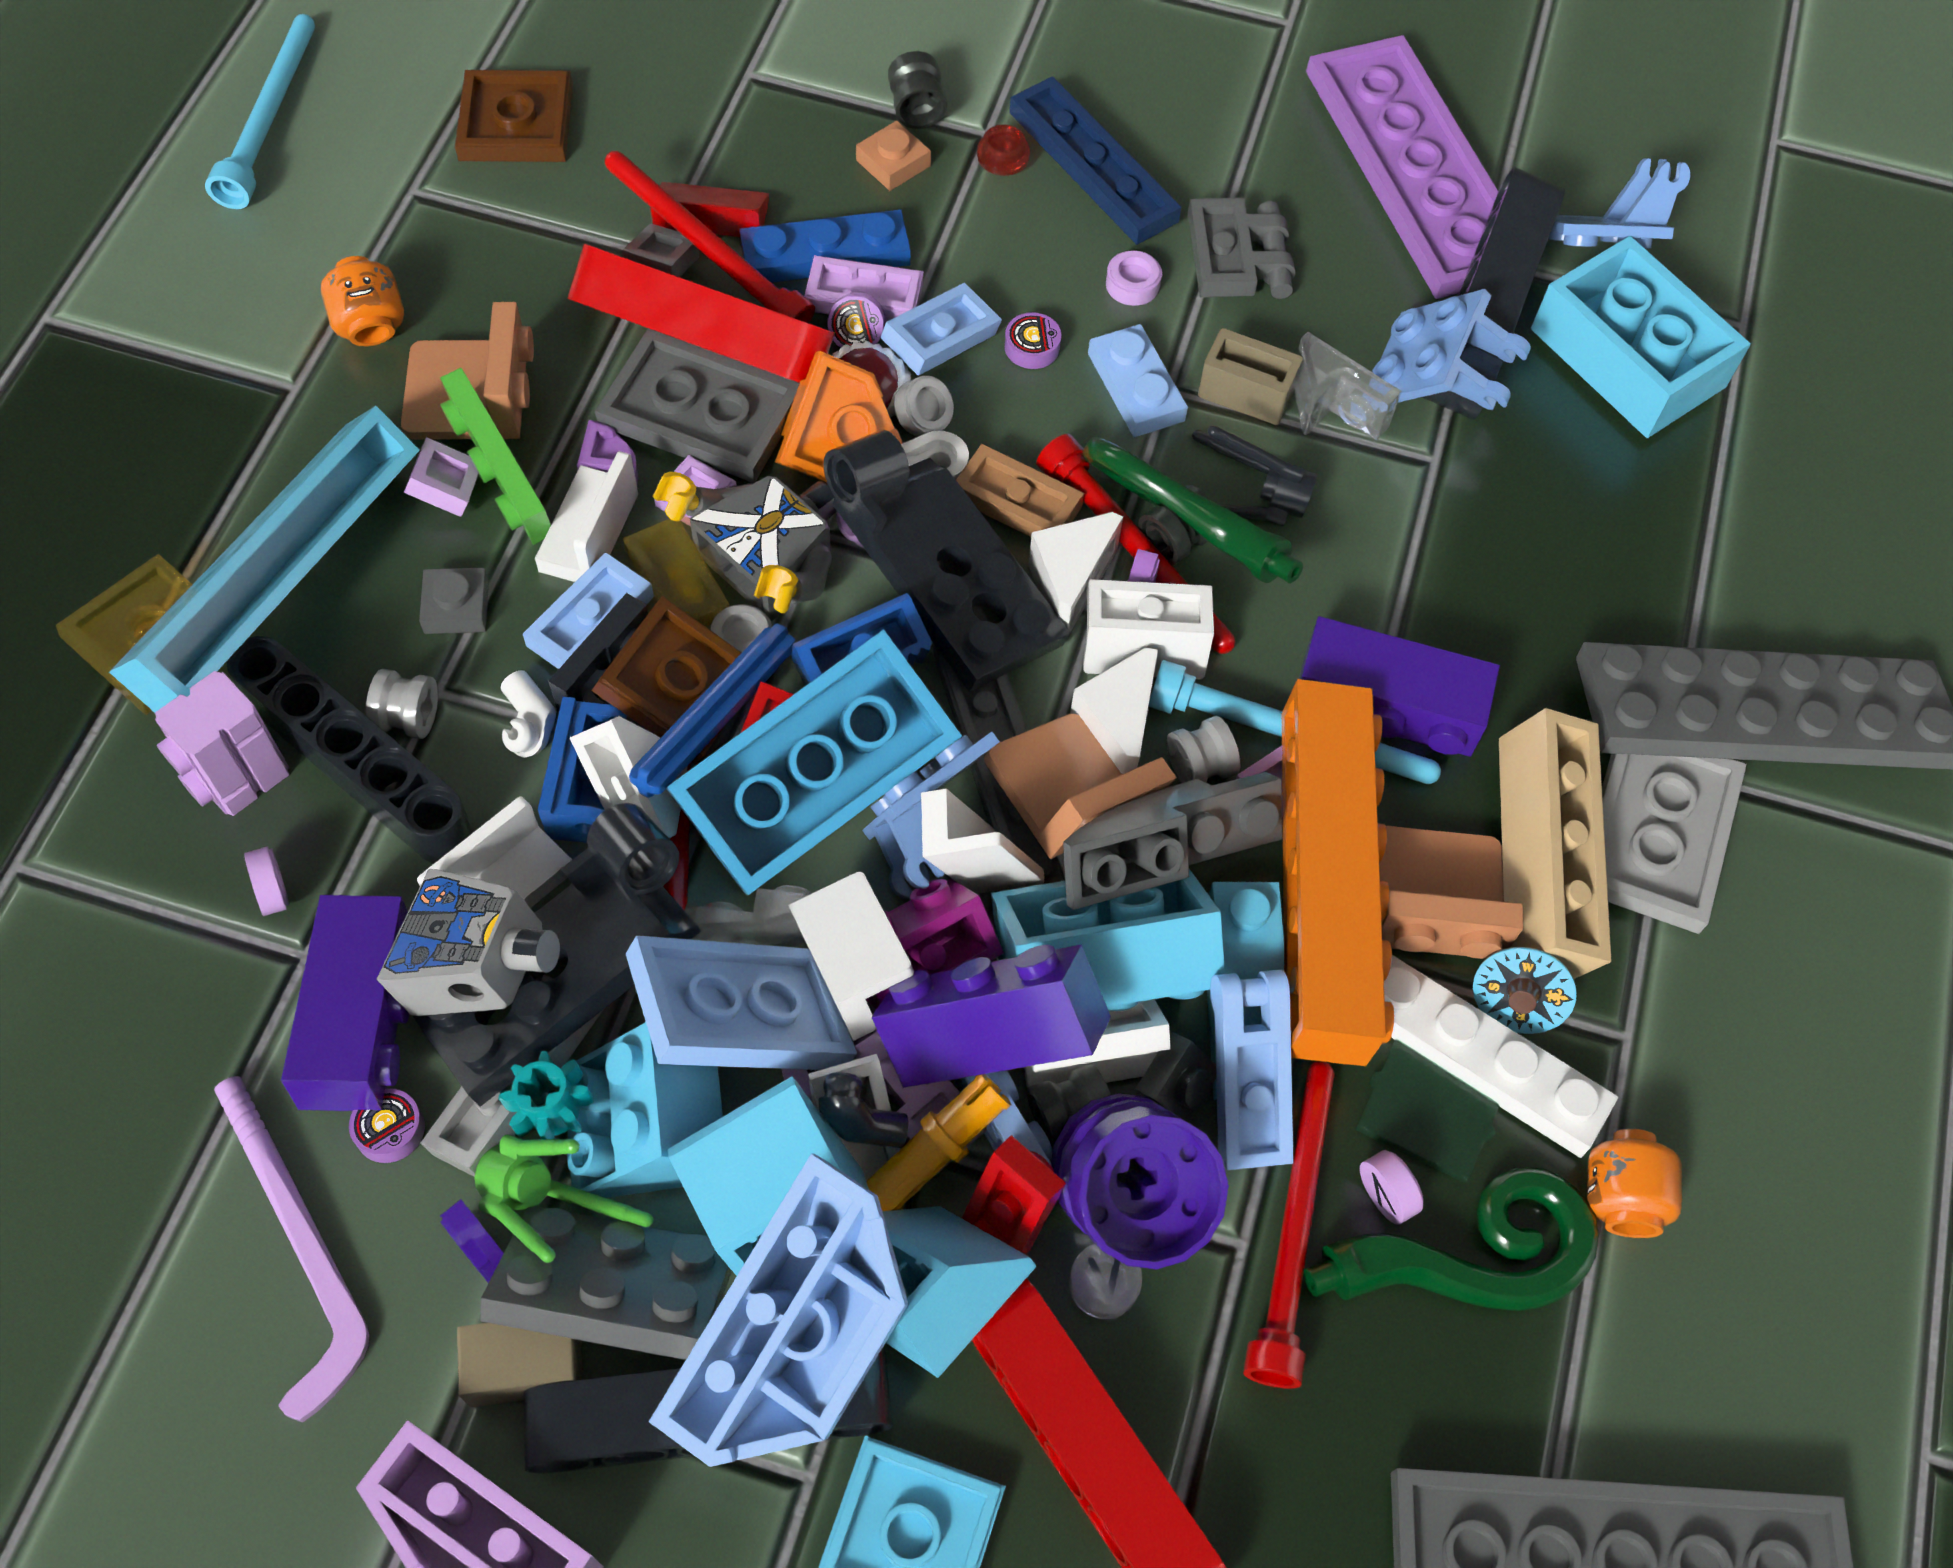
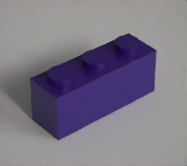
(1415, 687)
(992, 1016)
(344, 1018)

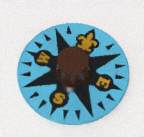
(1525, 989)

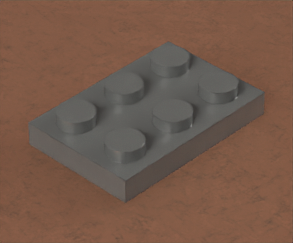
(699, 405)
(608, 1284)

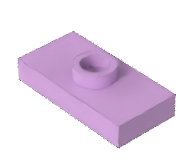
(892, 287)

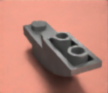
(1165, 832)

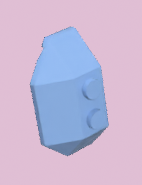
(791, 1326)

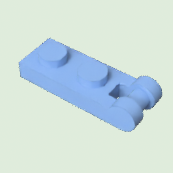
(1253, 1070)

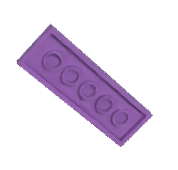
(1409, 154)

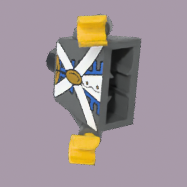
(758, 536)

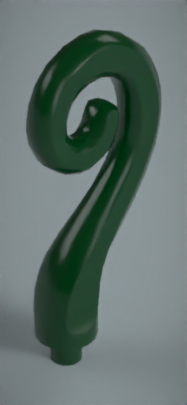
(1260, 551)
(1385, 1259)

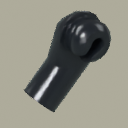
(852, 1117)

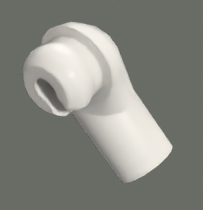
(534, 717)

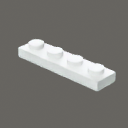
(1496, 1060)

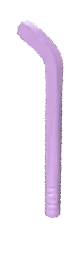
(348, 1325)

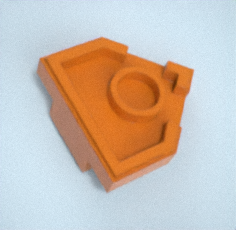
(830, 410)

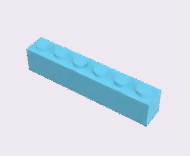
(265, 561)

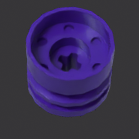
(1165, 1205)

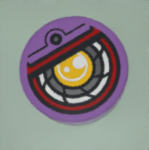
(856, 319)
(1032, 340)
(389, 1132)

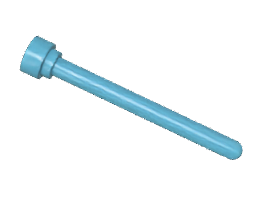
(232, 179)
(1178, 690)

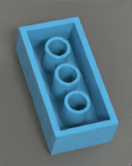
(814, 762)

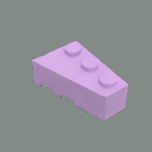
(454, 1517)

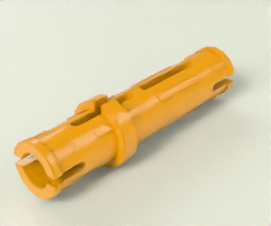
(938, 1142)

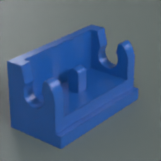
(568, 797)

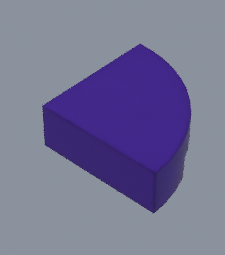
(472, 1239)

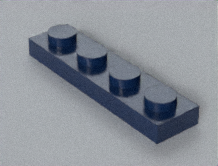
(1095, 160)

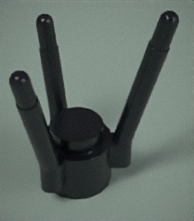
(1285, 485)

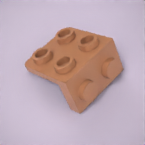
(492, 366)
(1066, 779)
(1446, 894)

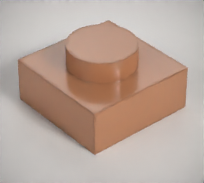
(893, 155)

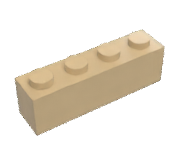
(1556, 838)

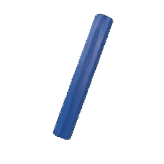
(711, 711)

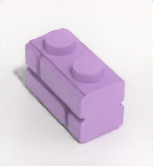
(220, 745)

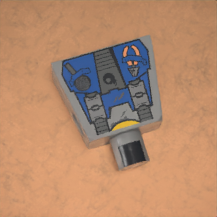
(465, 947)

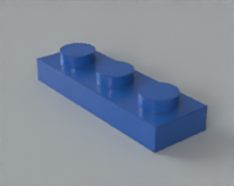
(788, 249)

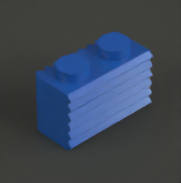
(826, 648)

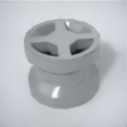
(402, 703)
(1204, 751)

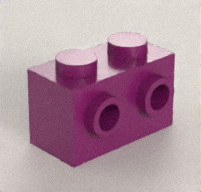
(942, 929)

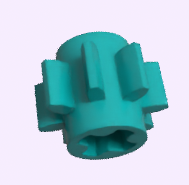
(532, 1089)

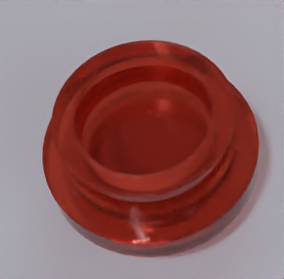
(1003, 150)

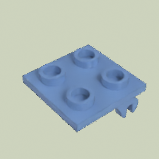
(1637, 212)
(1428, 345)
(900, 814)

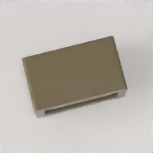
(1249, 376)
(505, 1361)

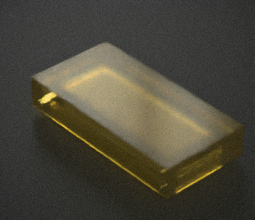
(676, 570)

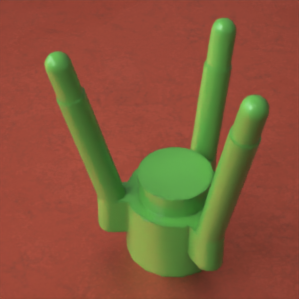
(516, 1179)

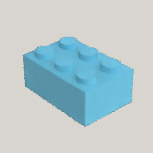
(1639, 336)
(1136, 944)

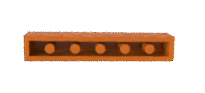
(1333, 874)

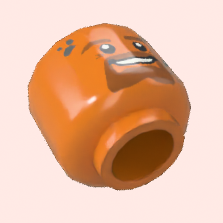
(362, 301)
(1634, 1184)

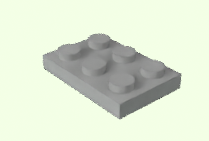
(1668, 833)

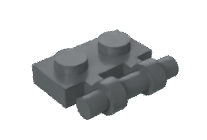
(1224, 251)

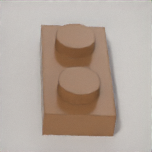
(1017, 492)

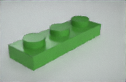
(493, 457)

